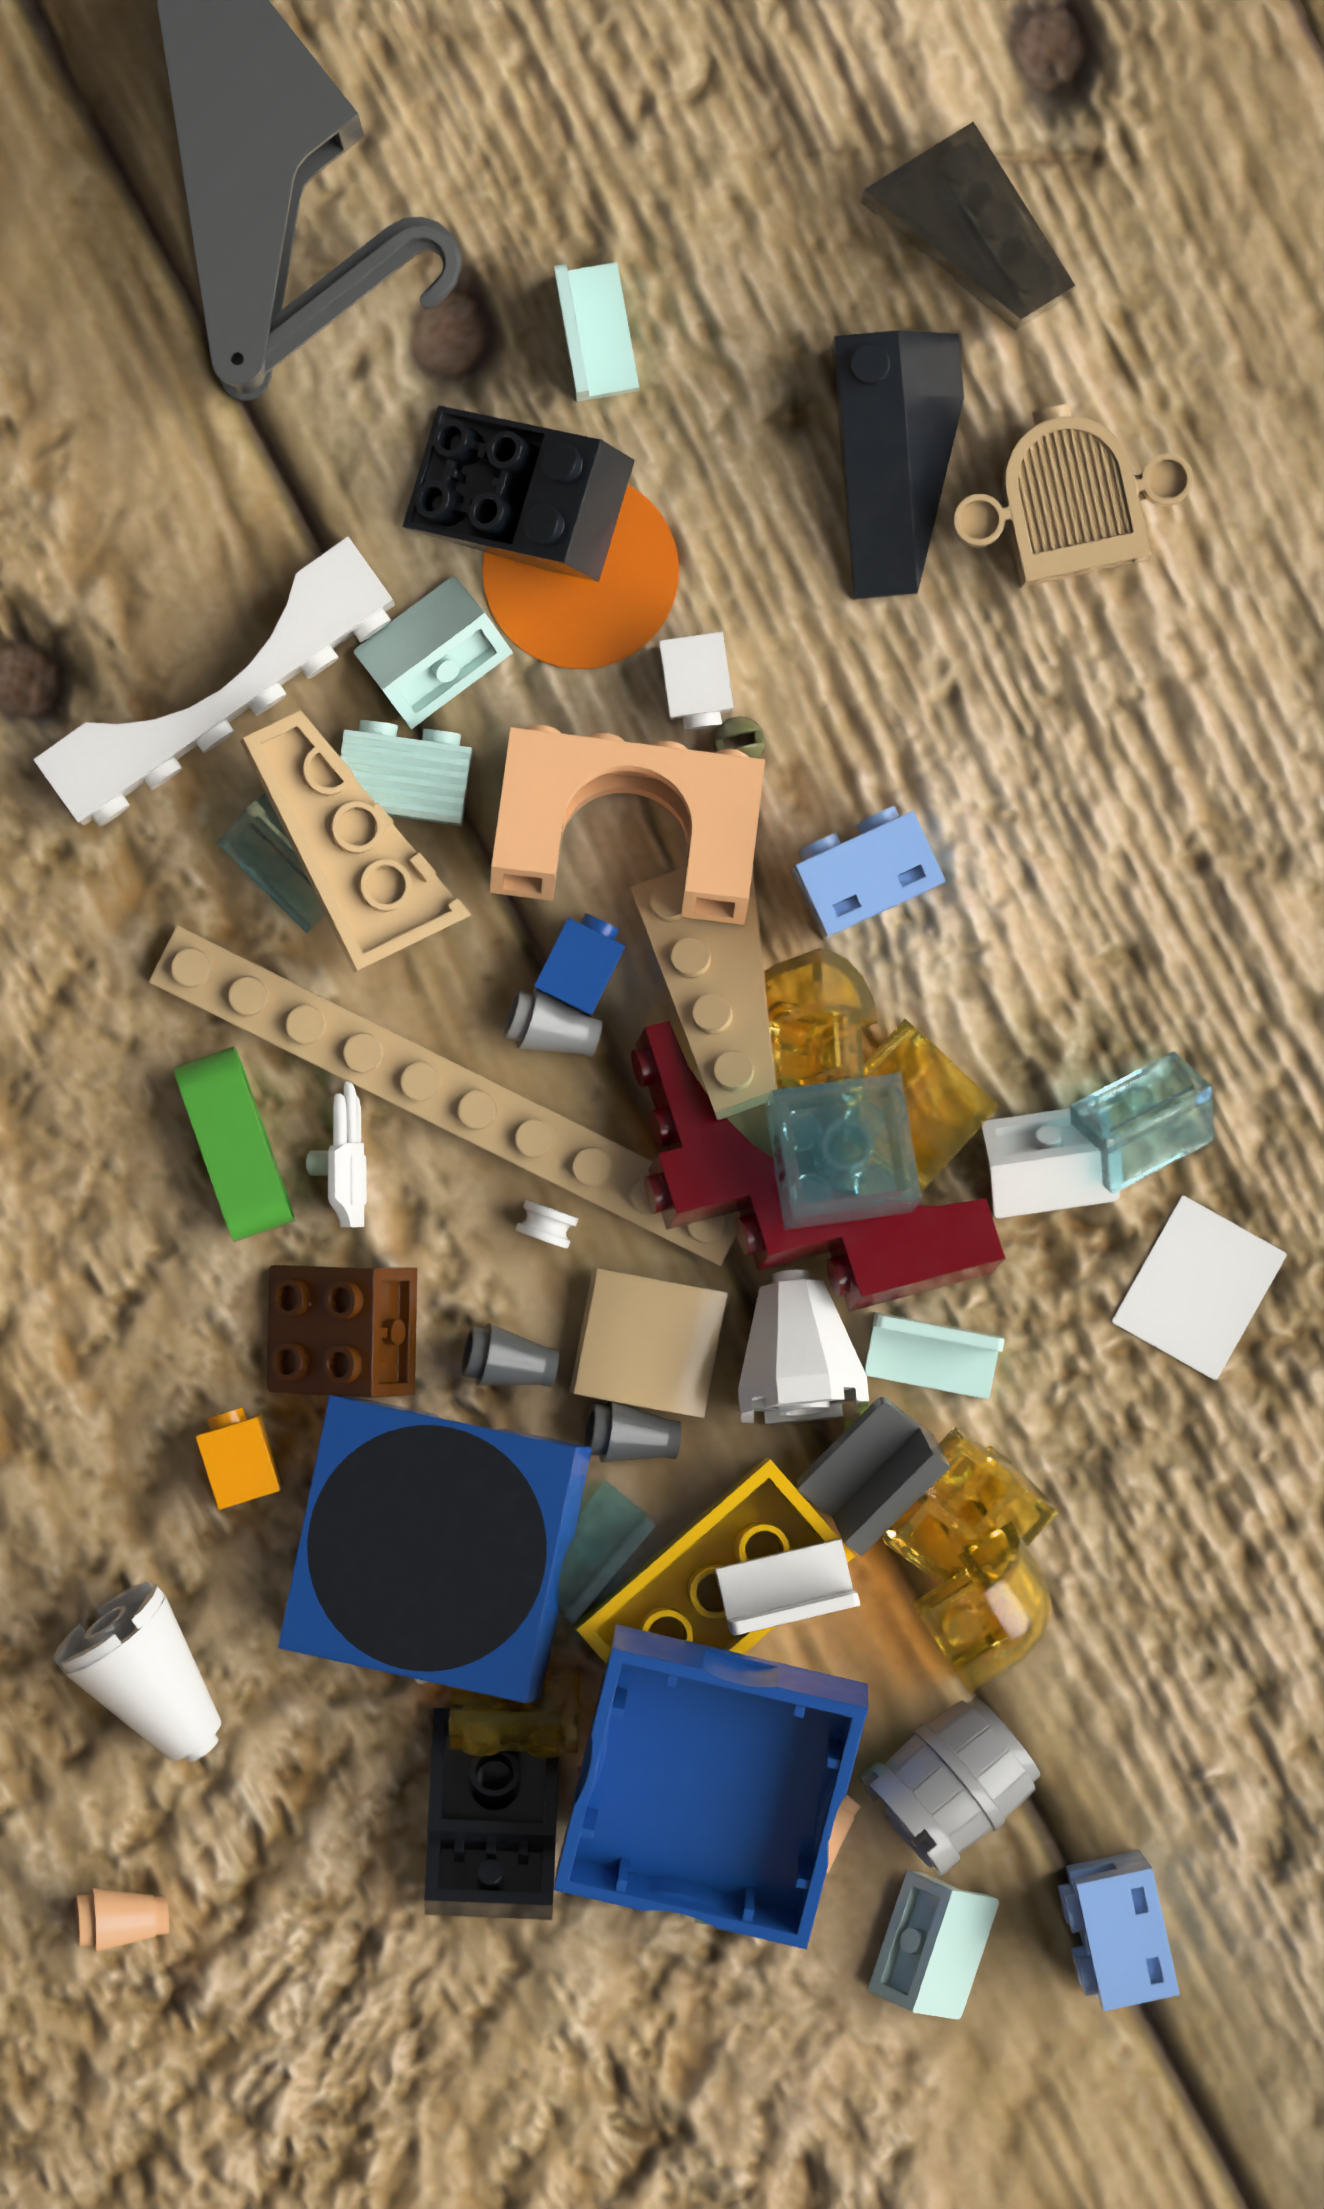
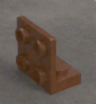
(342, 1330)

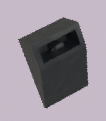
(519, 492)

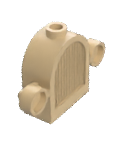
(1072, 500)

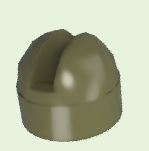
(738, 726)

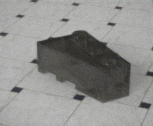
(974, 225)

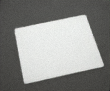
(1199, 1287)

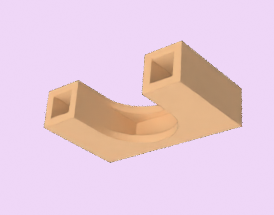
(559, 773)

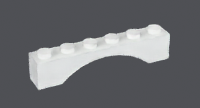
(325, 607)

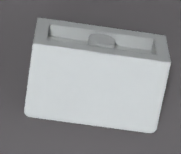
(1041, 1165)
(786, 1587)

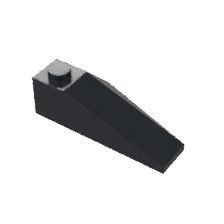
(896, 434)

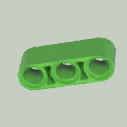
(234, 1144)

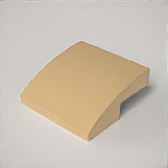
(648, 1342)

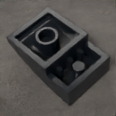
(489, 1832)

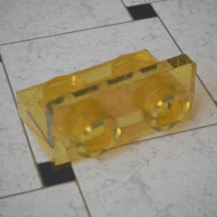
(541, 1727)

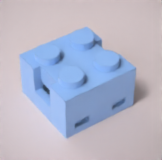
(867, 872)
(1121, 1931)

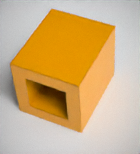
(238, 1458)

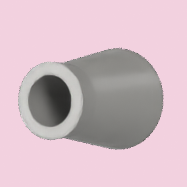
(550, 1025)

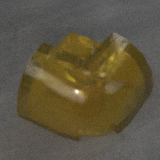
(817, 1018)
(940, 1099)
(966, 1506)
(989, 1610)

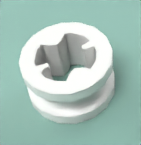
(546, 1224)

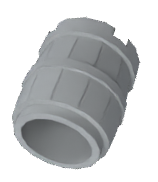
(953, 1782)

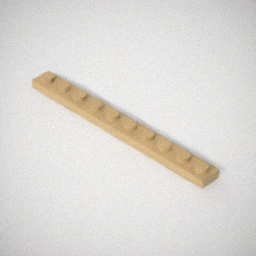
(425, 1085)

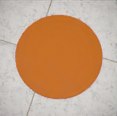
(588, 621)

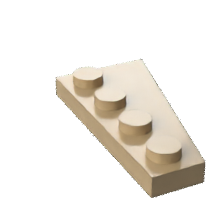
(356, 860)
(716, 990)

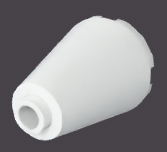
(144, 1673)

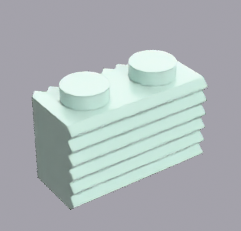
(410, 776)

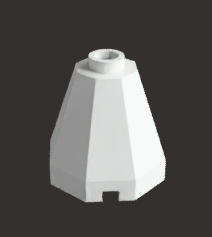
(799, 1355)

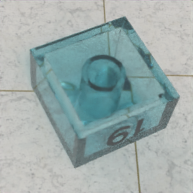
(842, 1151)

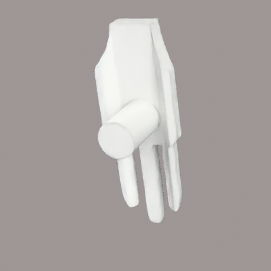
(344, 1161)

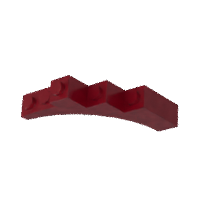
(719, 1172)

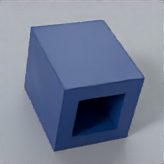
(581, 963)

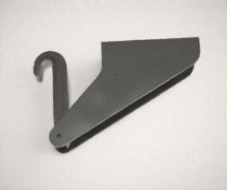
(251, 135)

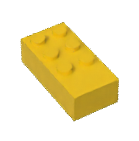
(678, 1585)

